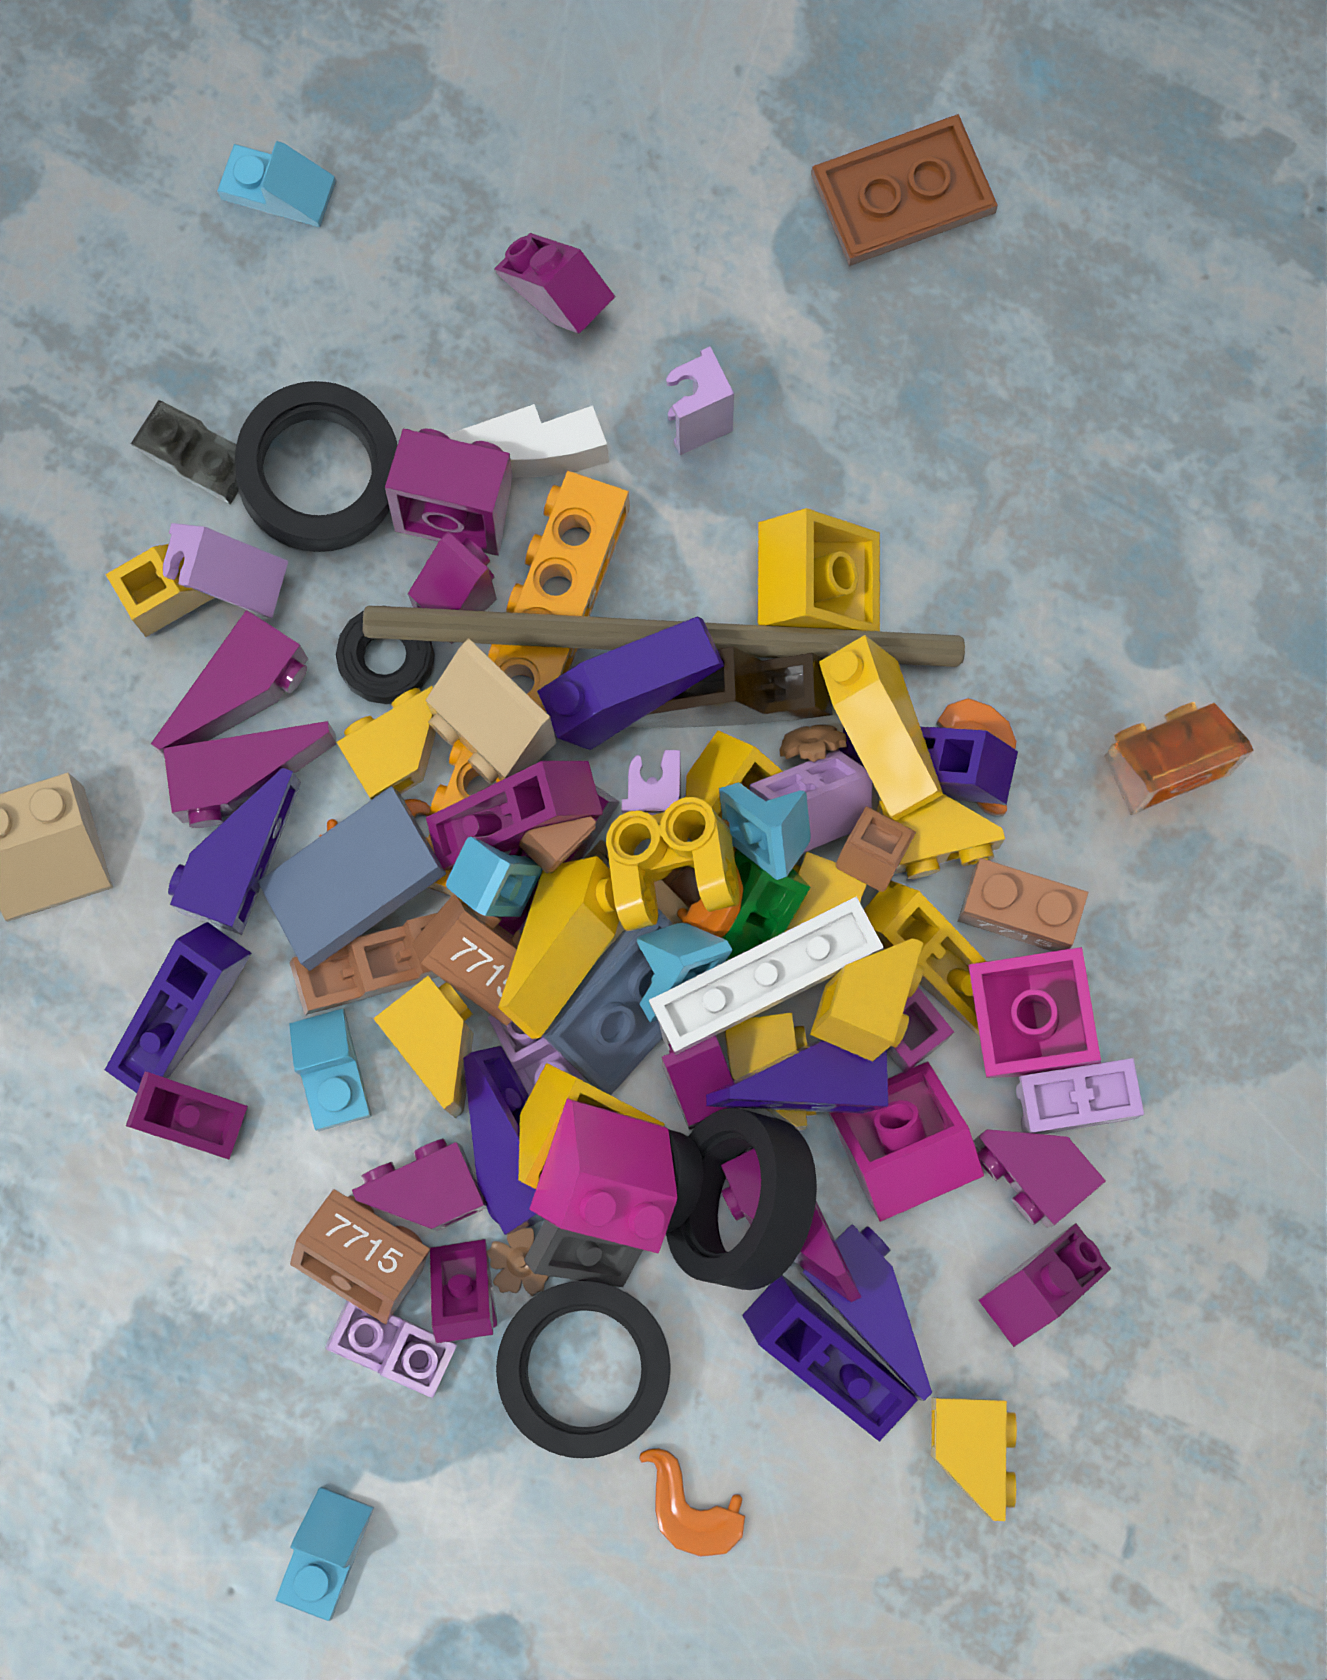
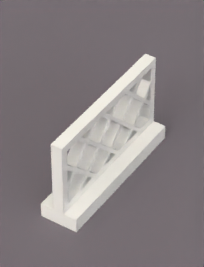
(764, 976)

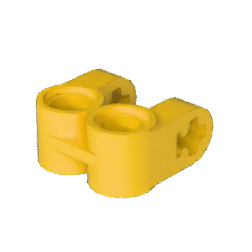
(635, 874)

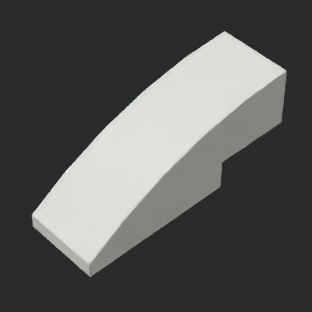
(543, 448)

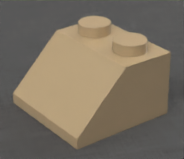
(488, 715)
(48, 847)

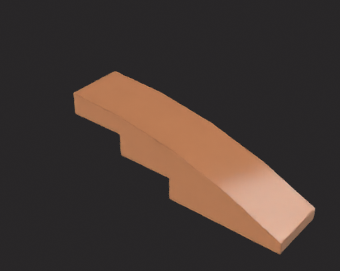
(363, 968)

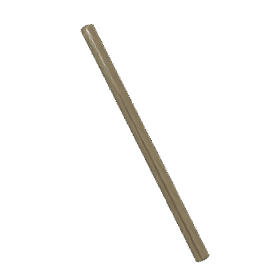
(612, 633)

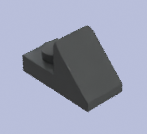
(580, 1256)

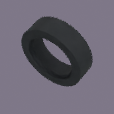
(314, 402)
(783, 1207)
(515, 1385)

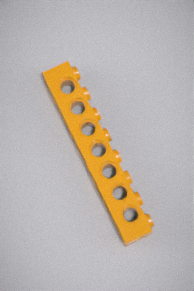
(576, 504)

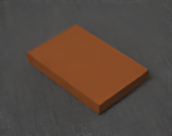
(904, 189)

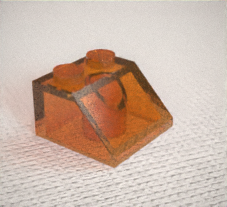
(1176, 755)

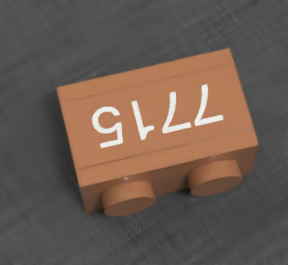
(1022, 906)
(469, 953)
(360, 1255)

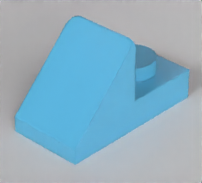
(277, 183)
(767, 831)
(492, 879)
(677, 956)
(329, 1070)
(324, 1553)

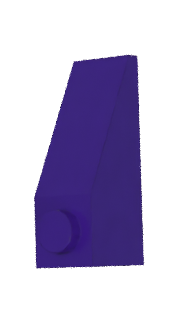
(628, 683)
(967, 763)
(225, 868)
(178, 1004)
(811, 1079)
(494, 1111)
(880, 1312)
(827, 1357)

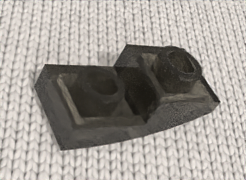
(189, 450)

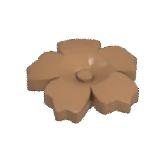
(812, 742)
(511, 1261)

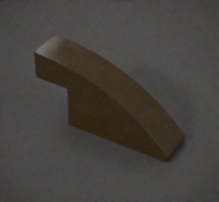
(748, 693)

